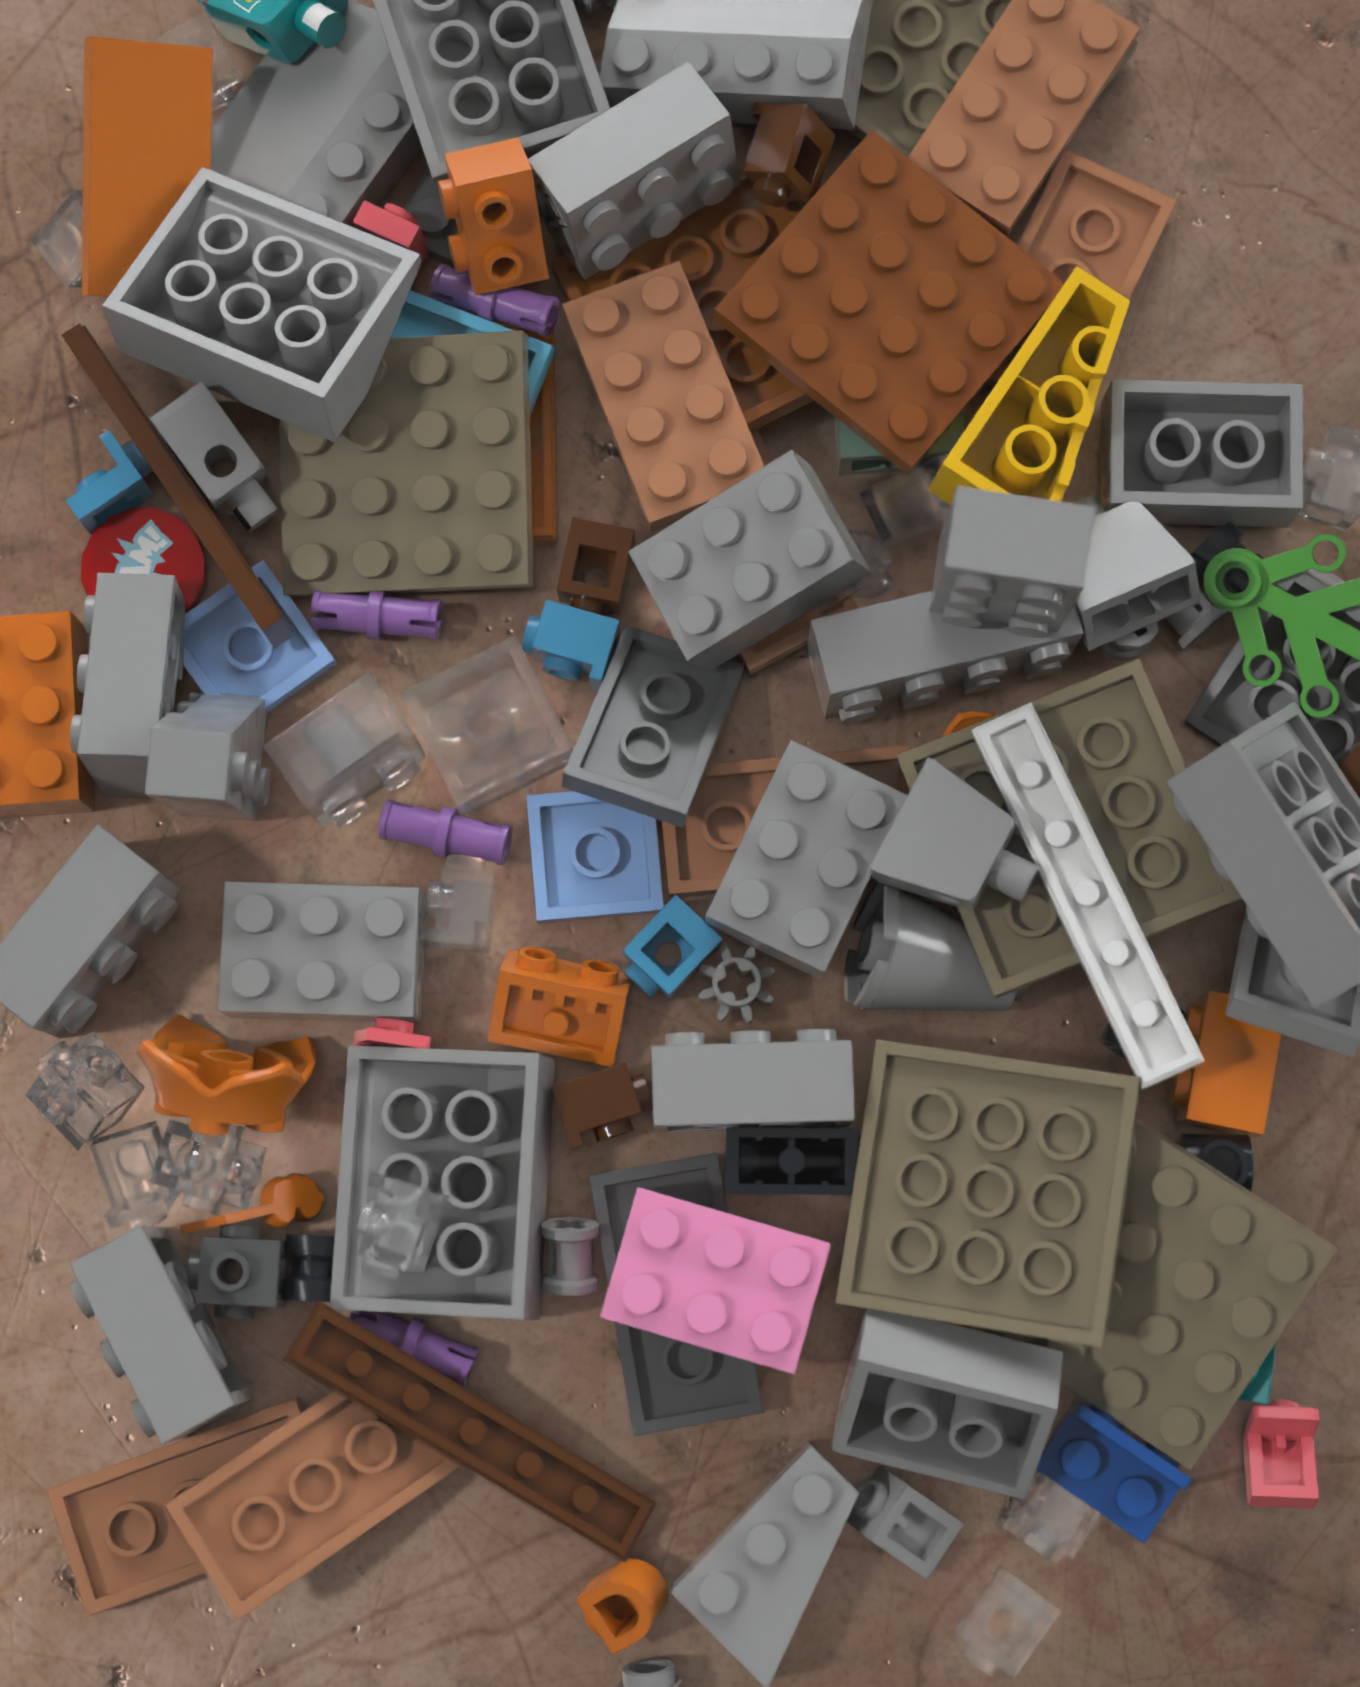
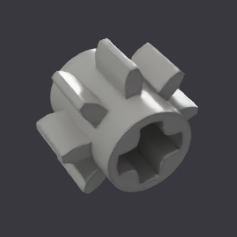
(744, 969)

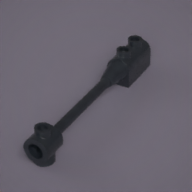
(826, 1159)

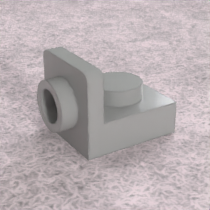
(903, 1522)

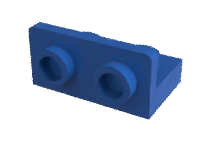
(1111, 1470)

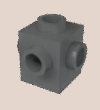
(262, 1278)

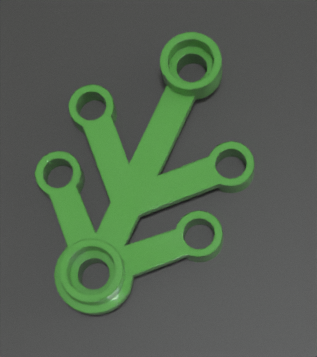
(1303, 616)

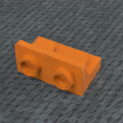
(559, 1005)

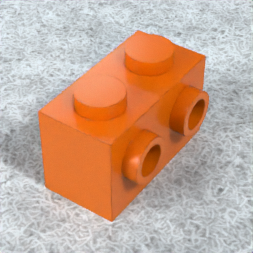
(495, 216)
(1235, 1080)

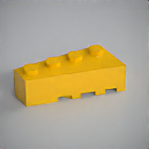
(1043, 402)

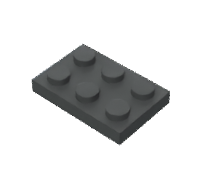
(652, 728)

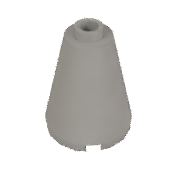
(915, 959)

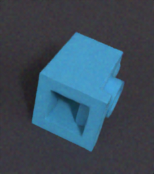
(572, 642)
(672, 925)

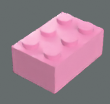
(715, 1280)

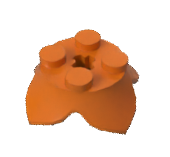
(220, 1087)

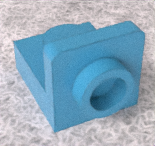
(112, 491)

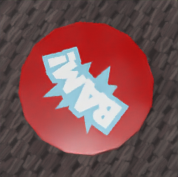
(147, 544)

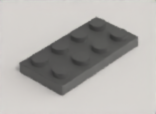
(666, 1378)

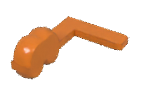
(280, 1203)

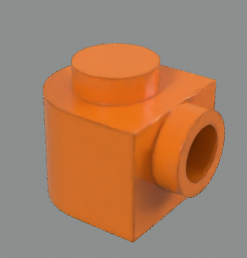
(623, 1602)

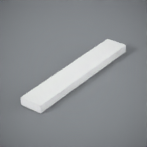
(1087, 896)

